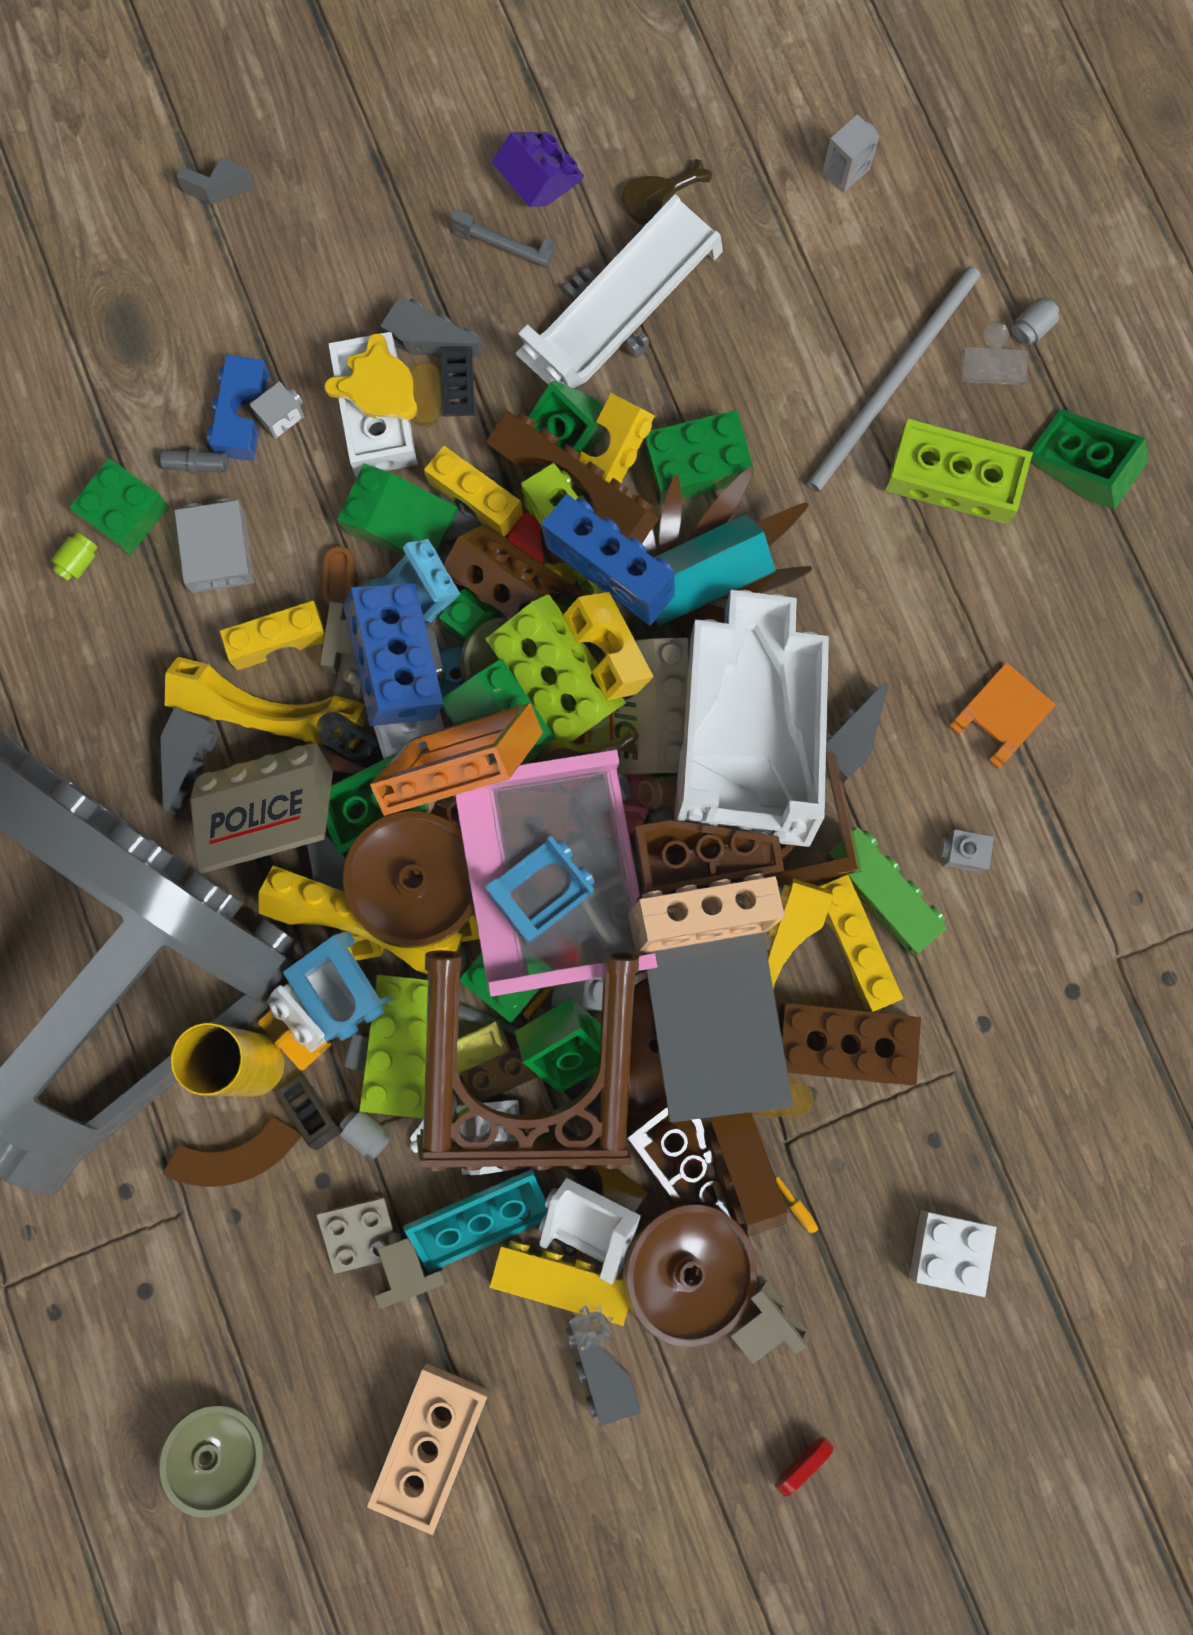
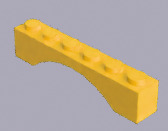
(203, 691)
(306, 901)
(805, 913)

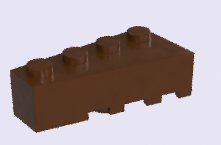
(747, 1172)

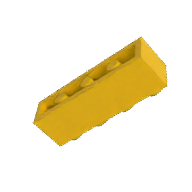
(557, 1282)

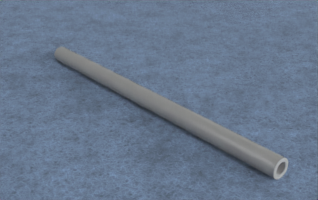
(893, 379)

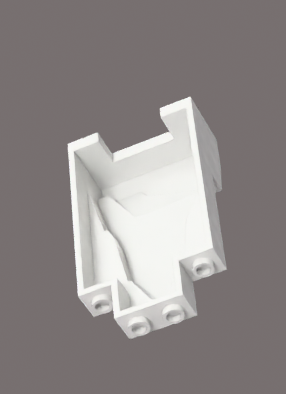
(755, 722)

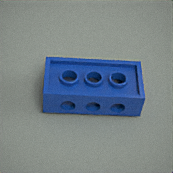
(609, 558)
(392, 654)

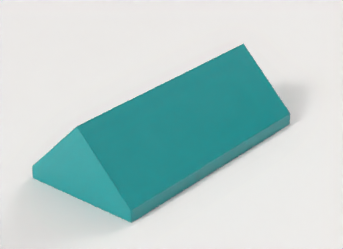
(715, 565)
(478, 1221)

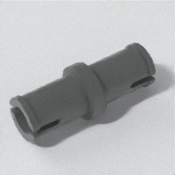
(194, 461)

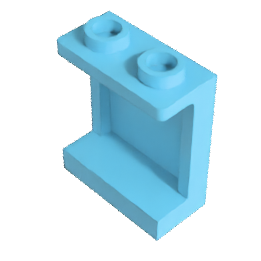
(428, 573)

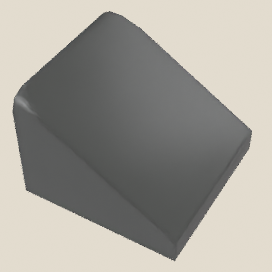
(357, 1053)

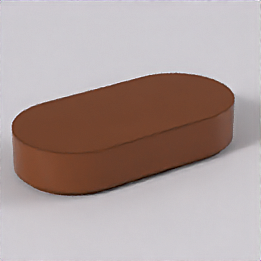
(337, 575)

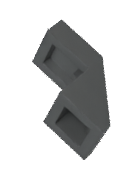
(225, 182)

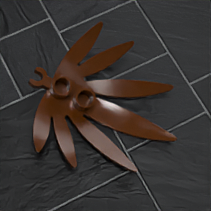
(718, 515)

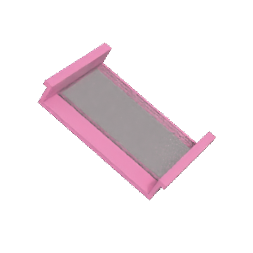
(509, 820)

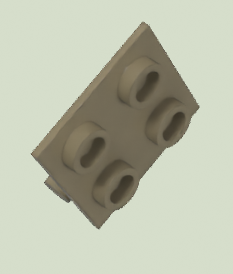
(356, 1233)

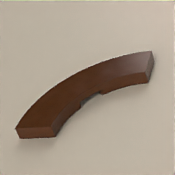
(233, 1165)

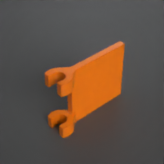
(1007, 711)

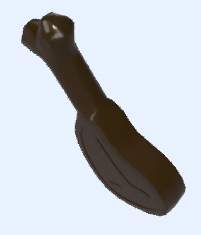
(648, 194)
(563, 749)

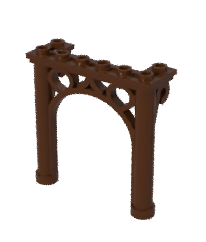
(599, 1146)

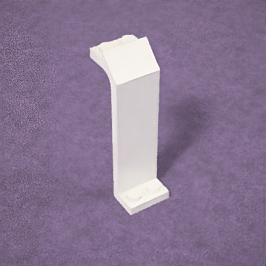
(620, 296)

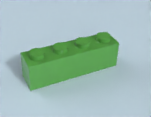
(890, 896)

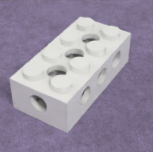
(387, 451)

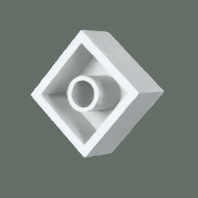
(952, 1253)

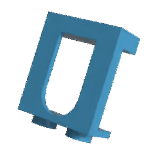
(549, 853)
(367, 1002)

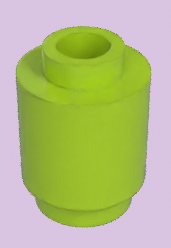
(73, 557)

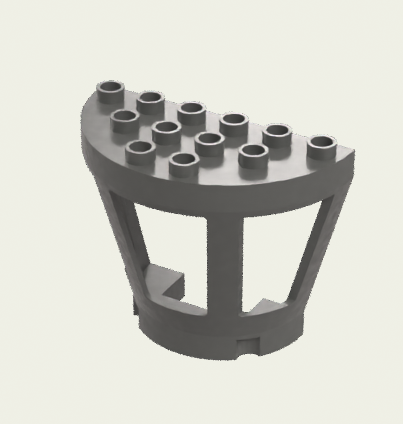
(158, 911)

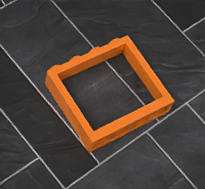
(457, 759)

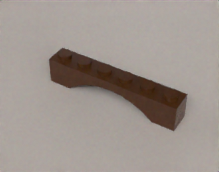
(527, 447)

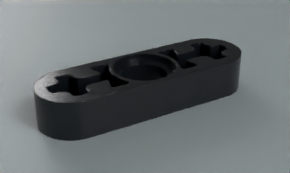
(350, 732)

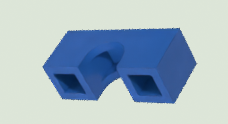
(240, 383)

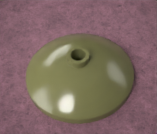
(228, 1472)

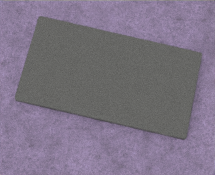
(718, 1029)

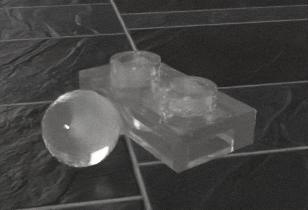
(994, 363)

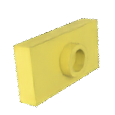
(481, 1046)

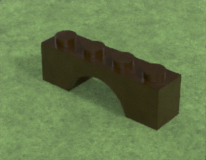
(603, 1181)

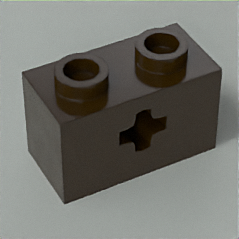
(497, 1075)

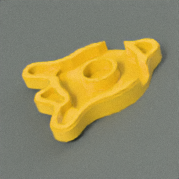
(378, 383)

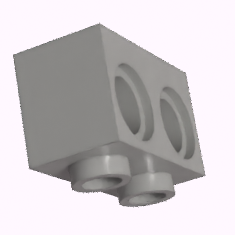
(850, 153)

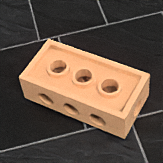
(705, 913)
(392, 1492)

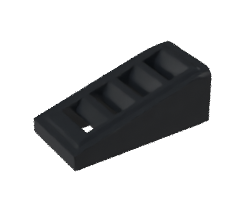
(457, 361)
(324, 1134)

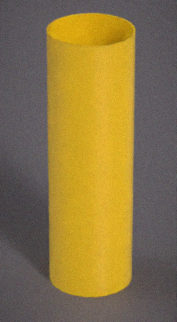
(200, 1056)

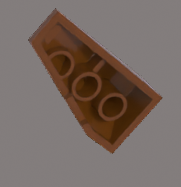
(697, 854)
(676, 1156)

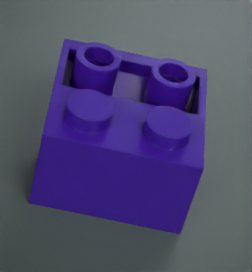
(537, 167)

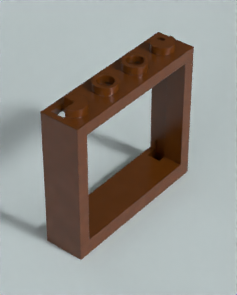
(837, 867)

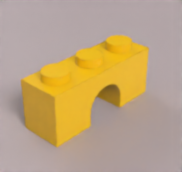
(627, 429)
(460, 480)
(599, 621)
(254, 640)

